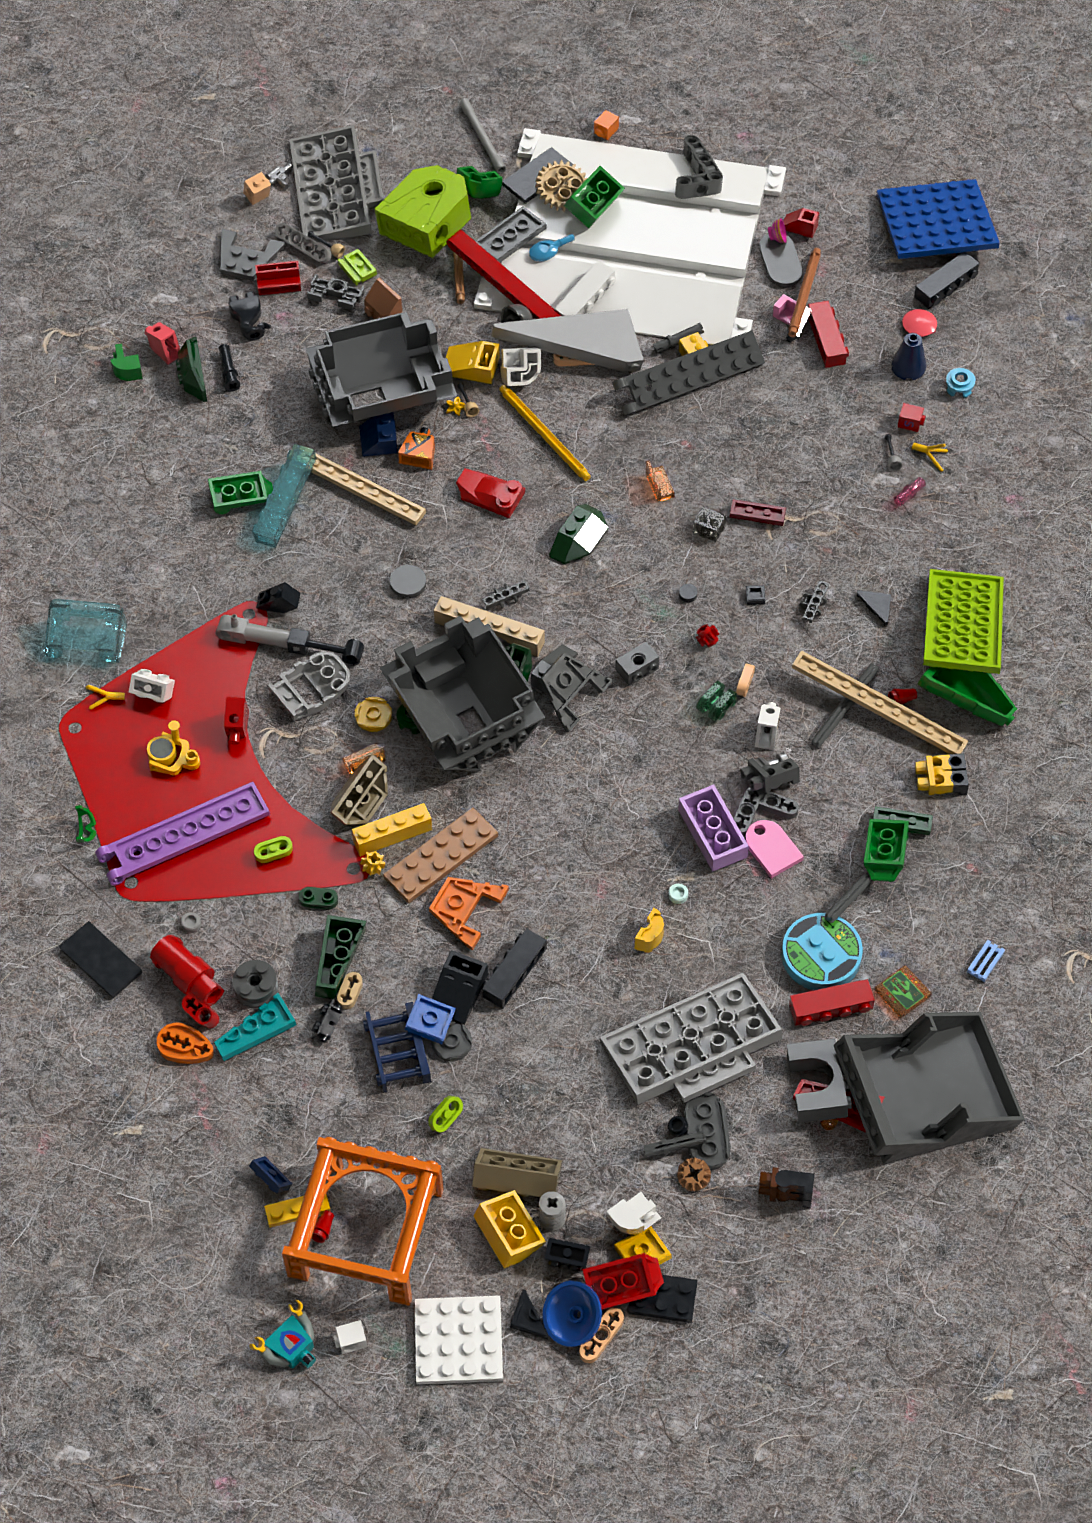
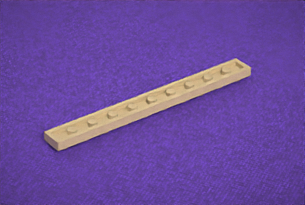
(879, 704)

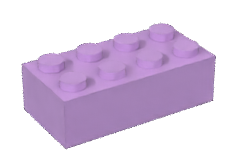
(713, 828)

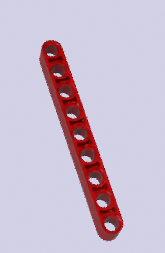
(499, 275)

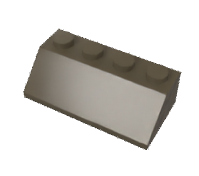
(516, 1172)

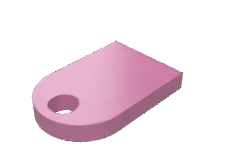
(773, 848)

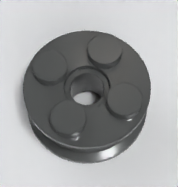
(252, 972)

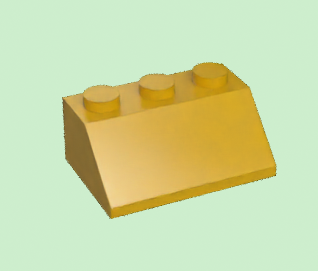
(508, 1228)

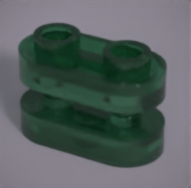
(717, 710)

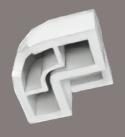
(520, 365)
(633, 1215)

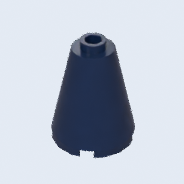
(910, 358)

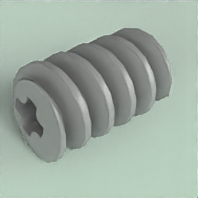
(552, 1211)

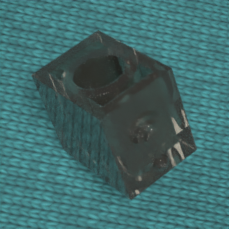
(709, 524)

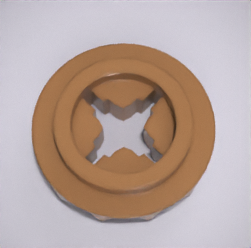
(691, 1183)

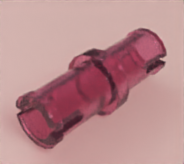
(909, 491)

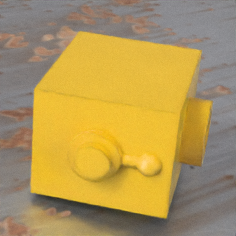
(691, 343)

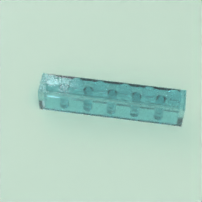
(284, 495)

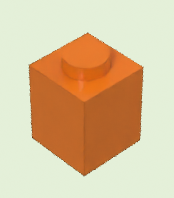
(606, 125)

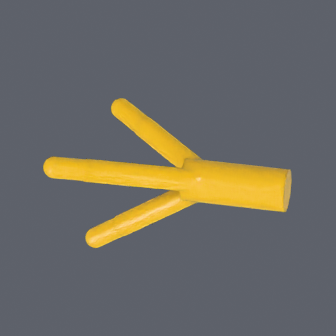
(925, 449)
(109, 695)

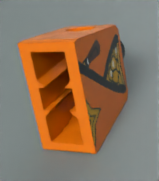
(418, 449)

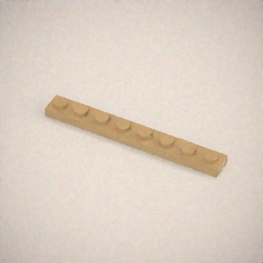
(368, 490)

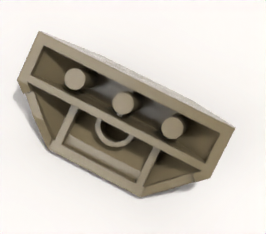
(361, 793)

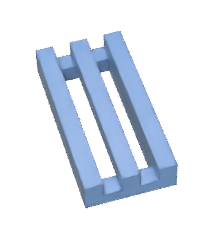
(993, 948)

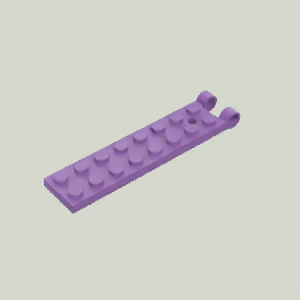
(183, 832)

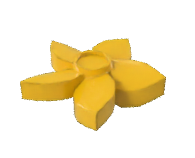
(455, 406)

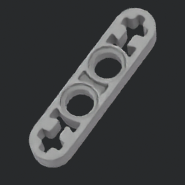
(302, 244)

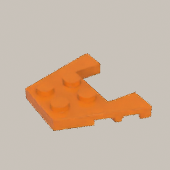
(456, 903)

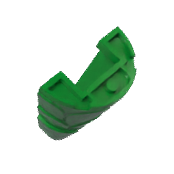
(970, 691)

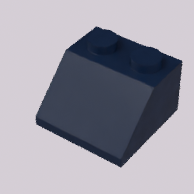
(378, 435)

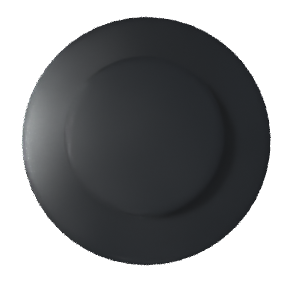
(678, 1126)

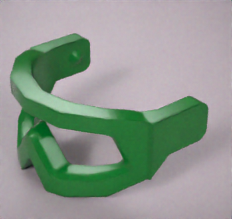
(82, 811)

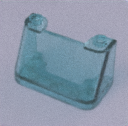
(85, 628)

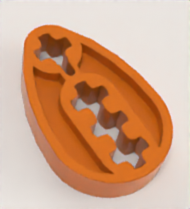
(178, 1054)

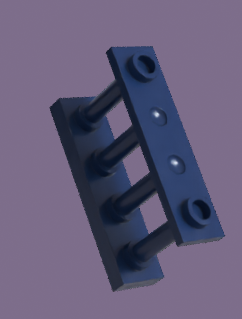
(417, 1052)

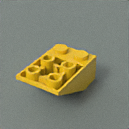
(474, 360)

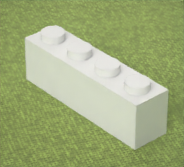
(587, 290)

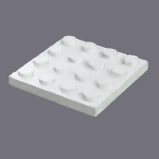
(458, 1340)

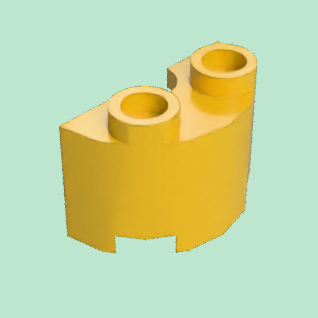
(652, 935)

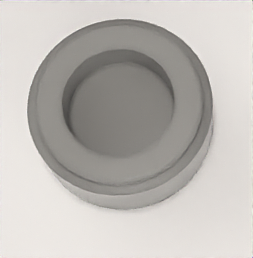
(191, 922)

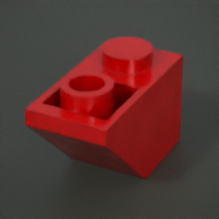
(802, 222)

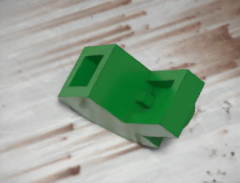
(126, 367)

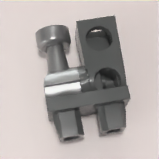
(770, 773)

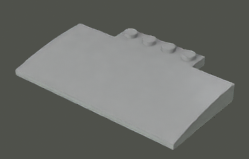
(335, 183)
(693, 1042)

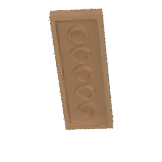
(440, 855)

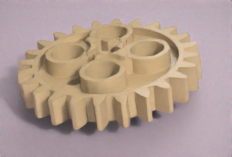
(552, 176)

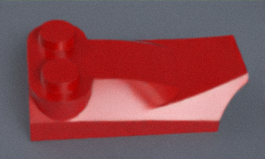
(490, 492)
(624, 1279)

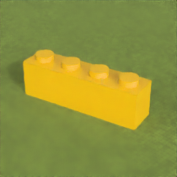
(392, 829)

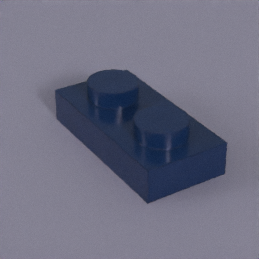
(270, 1175)

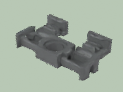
(348, 294)

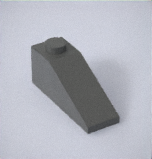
(545, 664)

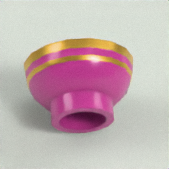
(777, 231)

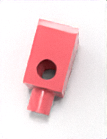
(163, 342)

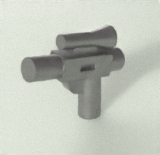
(278, 175)

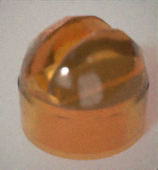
(829, 1124)

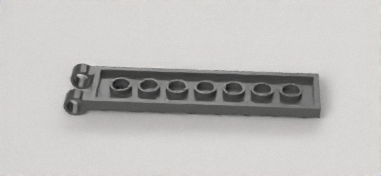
(691, 371)

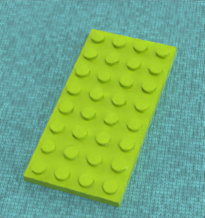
(964, 621)

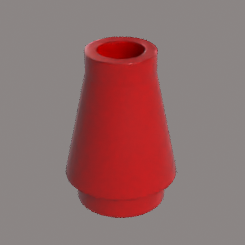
(902, 695)
(323, 1227)

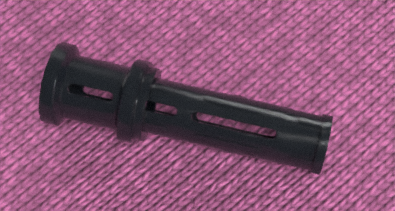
(229, 373)

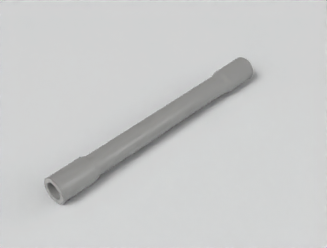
(495, 159)

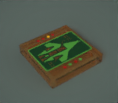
(903, 991)

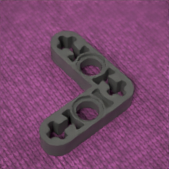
(759, 802)

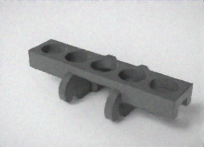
(510, 590)
(812, 598)

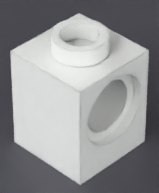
(350, 1337)

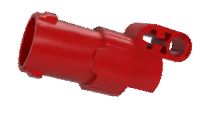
(190, 976)

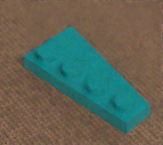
(264, 1024)

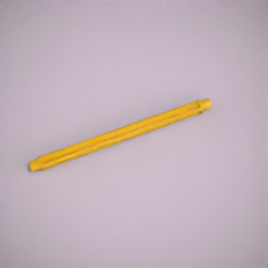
(547, 435)

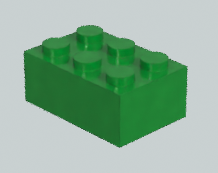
(594, 197)

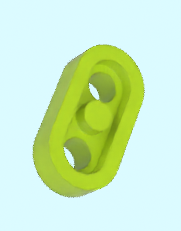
(273, 850)
(444, 1114)

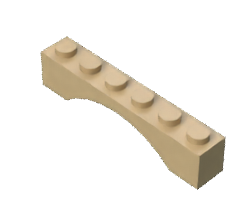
(503, 627)

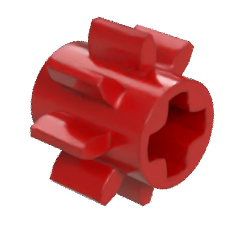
(707, 635)

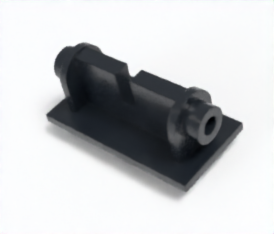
(322, 1027)

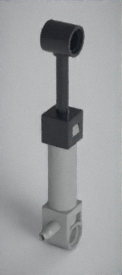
(296, 641)

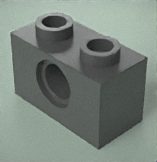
(642, 655)

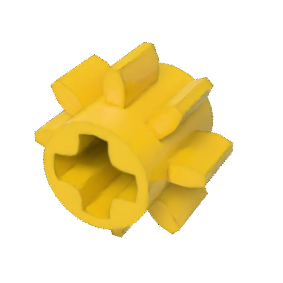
(373, 863)

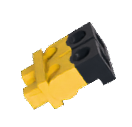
(943, 774)

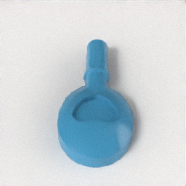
(547, 249)

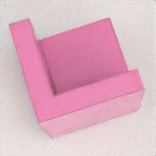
(784, 309)

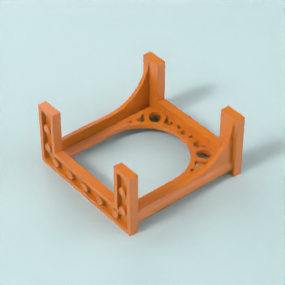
(328, 1160)

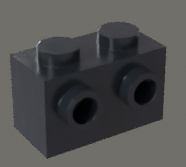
(566, 1253)

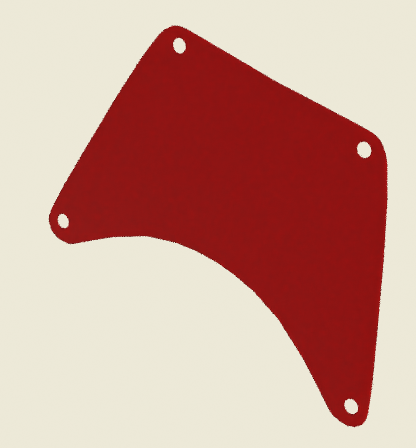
(128, 797)

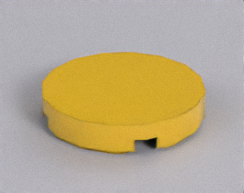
(373, 714)

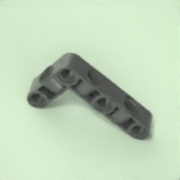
(708, 176)

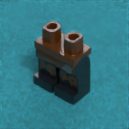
(787, 1185)

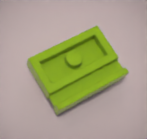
(357, 267)

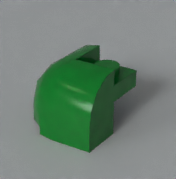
(482, 184)

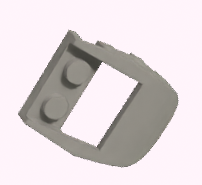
(324, 672)

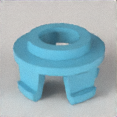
(955, 386)

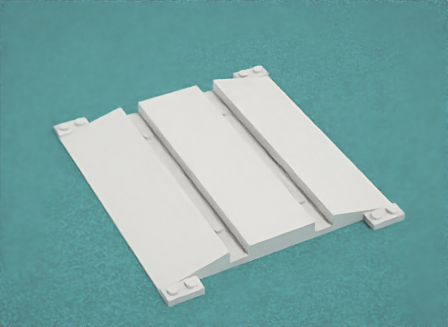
(669, 254)

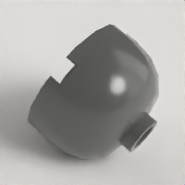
(515, 313)

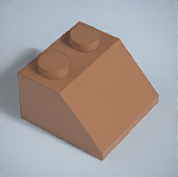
(382, 301)

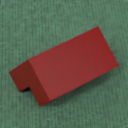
(278, 278)

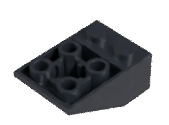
(460, 984)

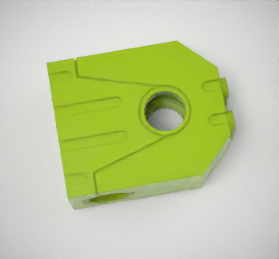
(425, 209)

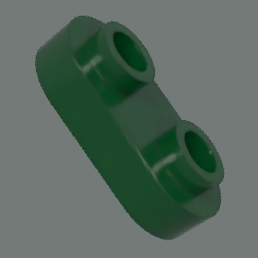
(317, 899)

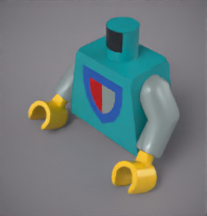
(290, 1342)

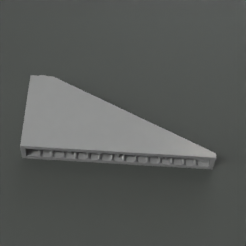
(594, 338)

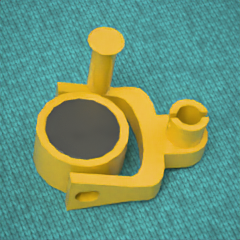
(163, 753)

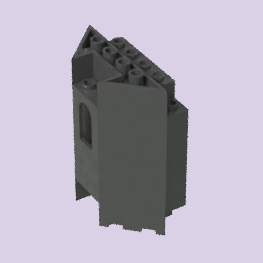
(381, 355)
(459, 673)

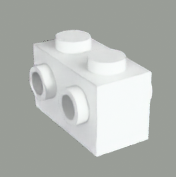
(152, 686)

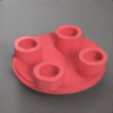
(920, 322)

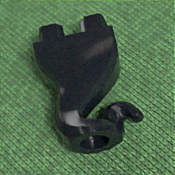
(247, 313)

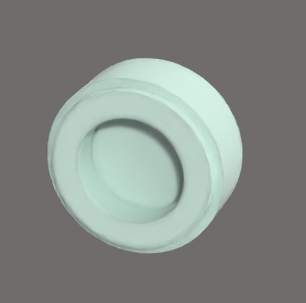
(678, 893)

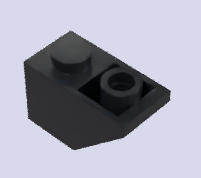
(279, 599)

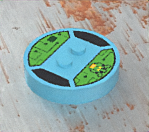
(821, 952)

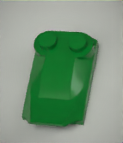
(238, 491)
(885, 848)

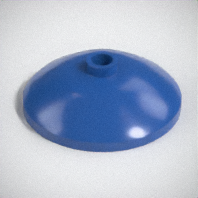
(561, 1313)

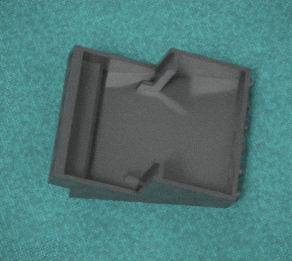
(937, 1085)

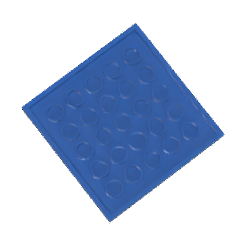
(937, 219)

